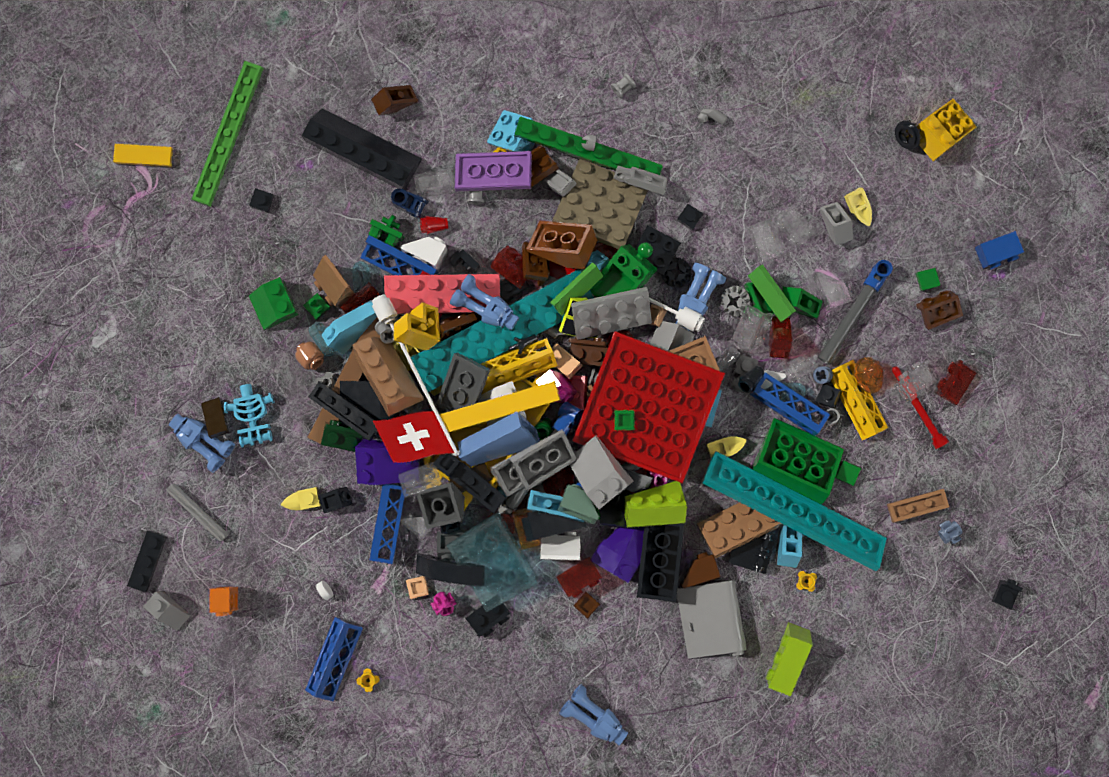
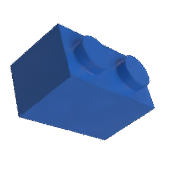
(998, 250)

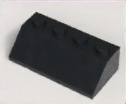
(660, 562)

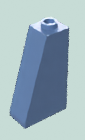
(498, 440)

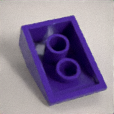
(376, 466)

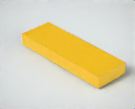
(143, 155)

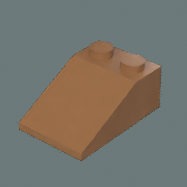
(332, 282)

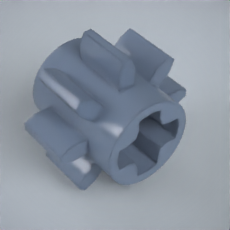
(950, 532)

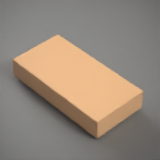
(566, 362)

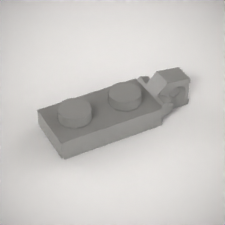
(642, 179)

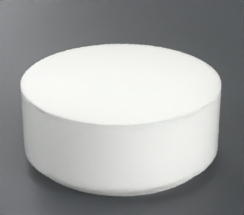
(324, 590)

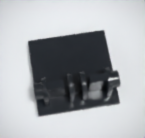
(663, 248)
(613, 512)
(754, 554)

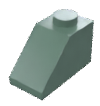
(578, 504)

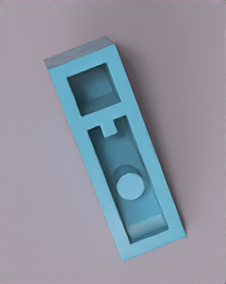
(349, 327)
(546, 504)
(789, 547)

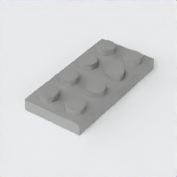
(611, 313)

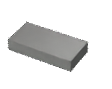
(559, 182)

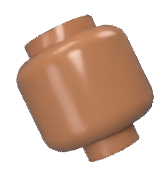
(309, 355)

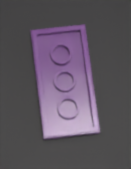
(493, 171)

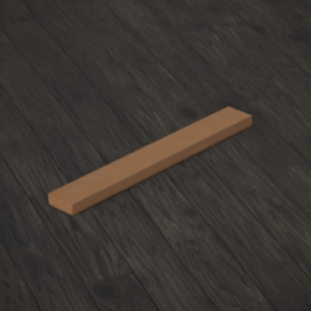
(350, 372)

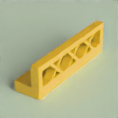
(519, 368)
(855, 402)

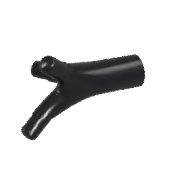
(522, 343)

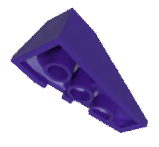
(620, 552)

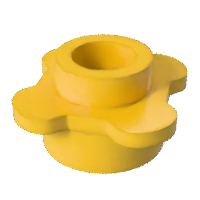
(811, 581)
(368, 686)

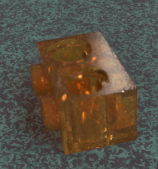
(518, 515)

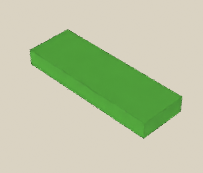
(577, 288)
(771, 293)

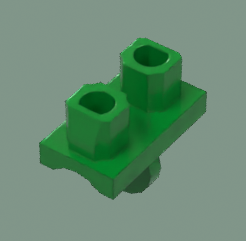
(393, 235)

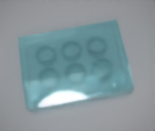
(505, 564)

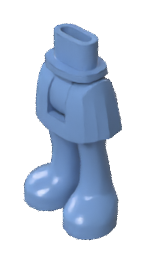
(689, 300)
(497, 310)
(192, 431)
(604, 727)

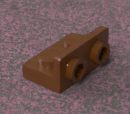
(541, 165)
(534, 266)
(940, 309)
(455, 324)
(588, 351)

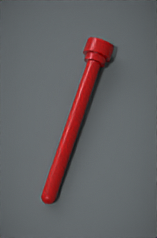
(938, 438)

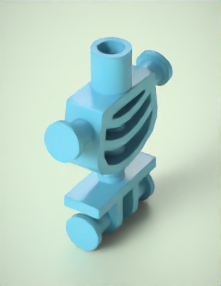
(247, 397)

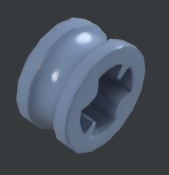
(829, 374)

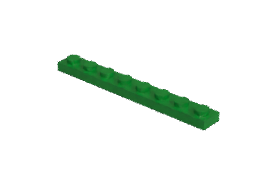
(571, 145)

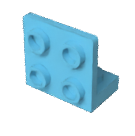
(503, 134)

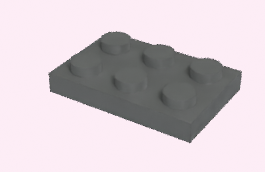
(462, 383)

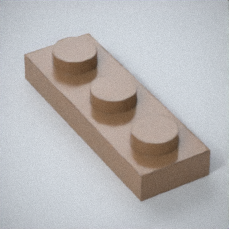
(918, 505)

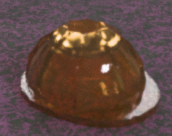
(869, 374)

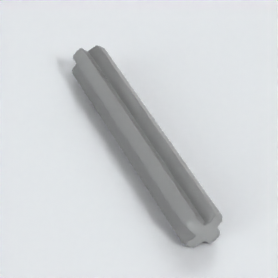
(197, 512)

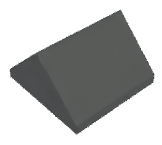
(441, 505)

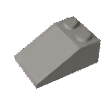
(599, 472)

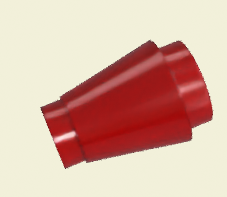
(433, 224)

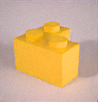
(418, 327)

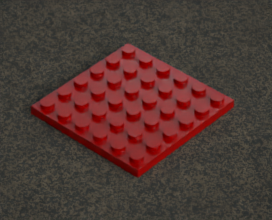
(668, 402)

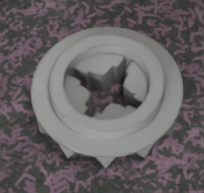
(743, 300)

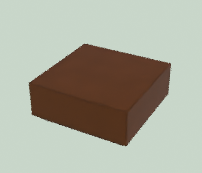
(586, 604)

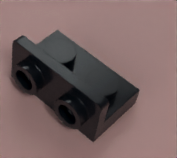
(484, 621)

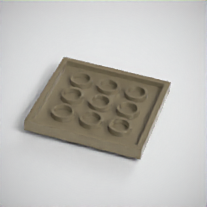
(602, 203)

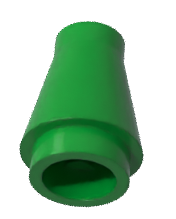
(544, 428)

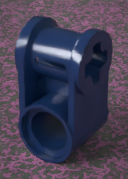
(412, 204)

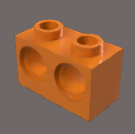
(223, 600)

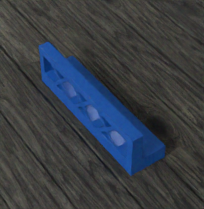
(397, 255)
(785, 410)
(380, 523)
(330, 658)

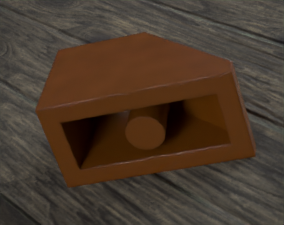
(393, 99)
(701, 570)

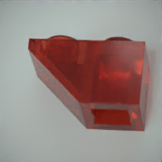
(780, 338)

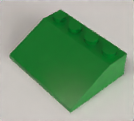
(798, 460)

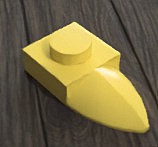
(859, 205)
(727, 446)
(302, 499)

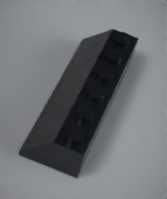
(361, 149)

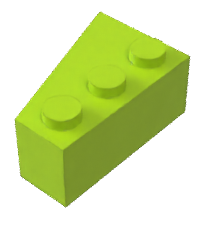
(656, 506)
(789, 659)

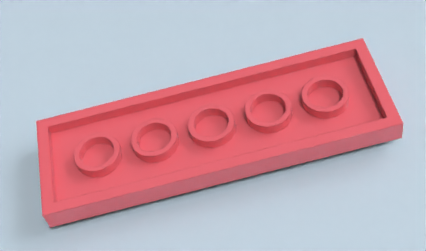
(436, 290)

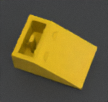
(944, 129)

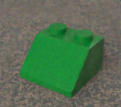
(273, 303)

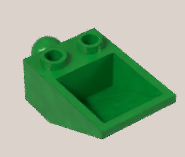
(621, 274)

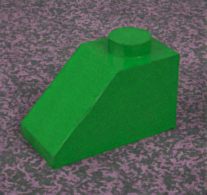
(803, 301)

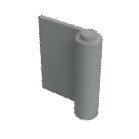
(711, 619)

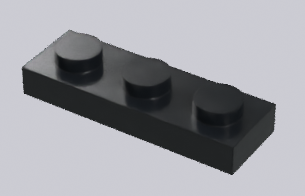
(146, 561)

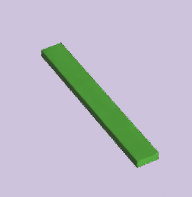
(227, 133)

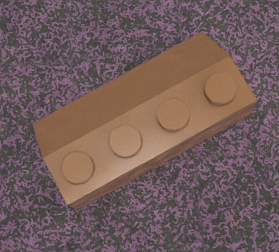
(386, 374)

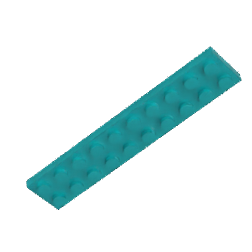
(484, 341)
(795, 511)

